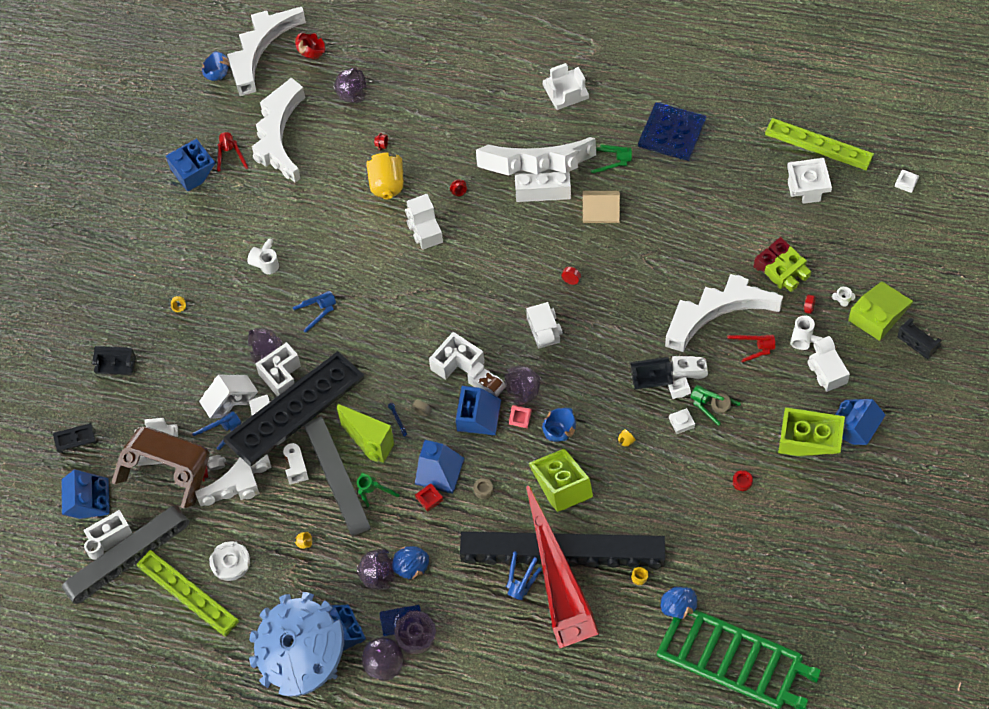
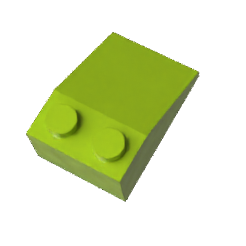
(879, 310)
(810, 433)
(371, 435)
(562, 480)

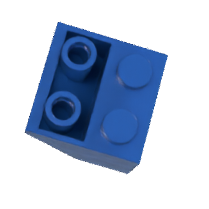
(190, 164)
(477, 411)
(861, 420)
(85, 495)
(352, 631)

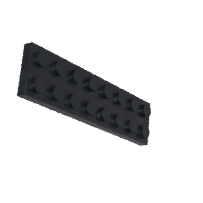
(293, 408)

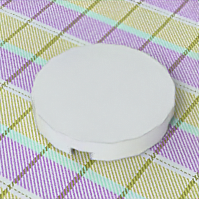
(229, 561)

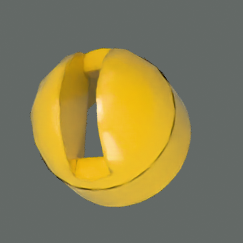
(174, 306)
(626, 437)
(304, 540)
(639, 575)

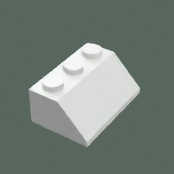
(542, 186)

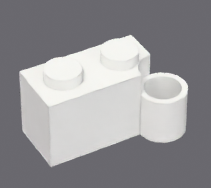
(543, 325)
(827, 365)
(106, 534)

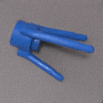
(324, 300)
(228, 422)
(520, 588)

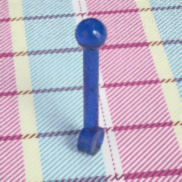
(391, 406)

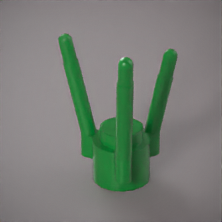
(623, 154)
(703, 395)
(368, 484)

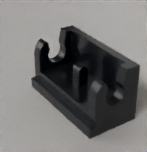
(918, 339)
(113, 360)
(651, 373)
(74, 437)

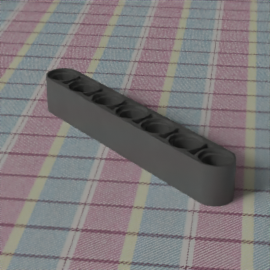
(337, 477)
(125, 554)

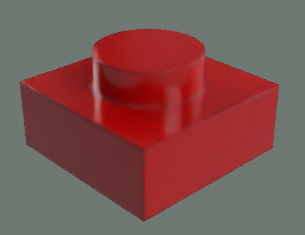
(429, 497)

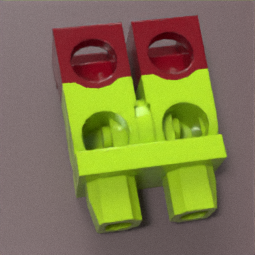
(782, 265)

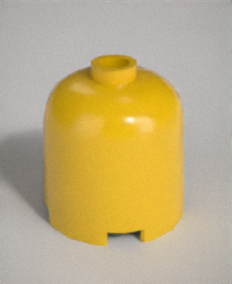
(385, 175)

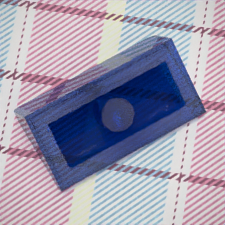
(390, 617)

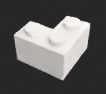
(423, 222)
(455, 353)
(277, 367)
(227, 392)

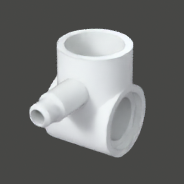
(259, 258)
(802, 338)

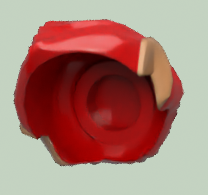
(309, 45)

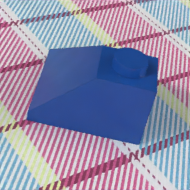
(438, 466)

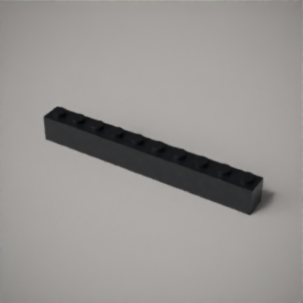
(577, 549)

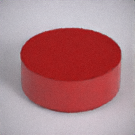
(571, 275)
(809, 304)
(742, 480)

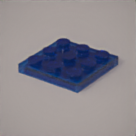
(672, 131)

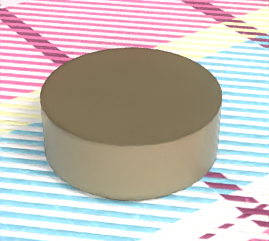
(721, 406)
(421, 408)
(483, 488)

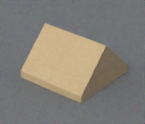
(601, 206)

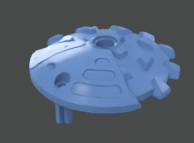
(312, 655)

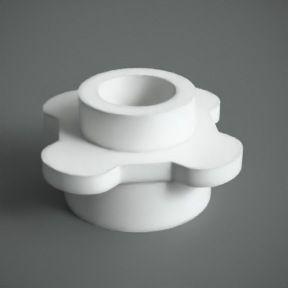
(843, 291)
(216, 462)

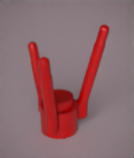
(227, 143)
(764, 342)

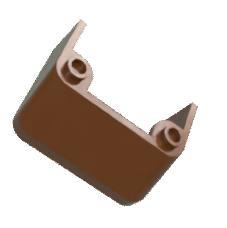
(187, 458)

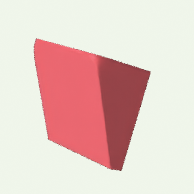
(520, 416)

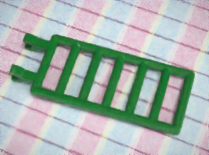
(783, 696)

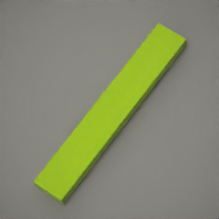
(819, 144)
(187, 593)

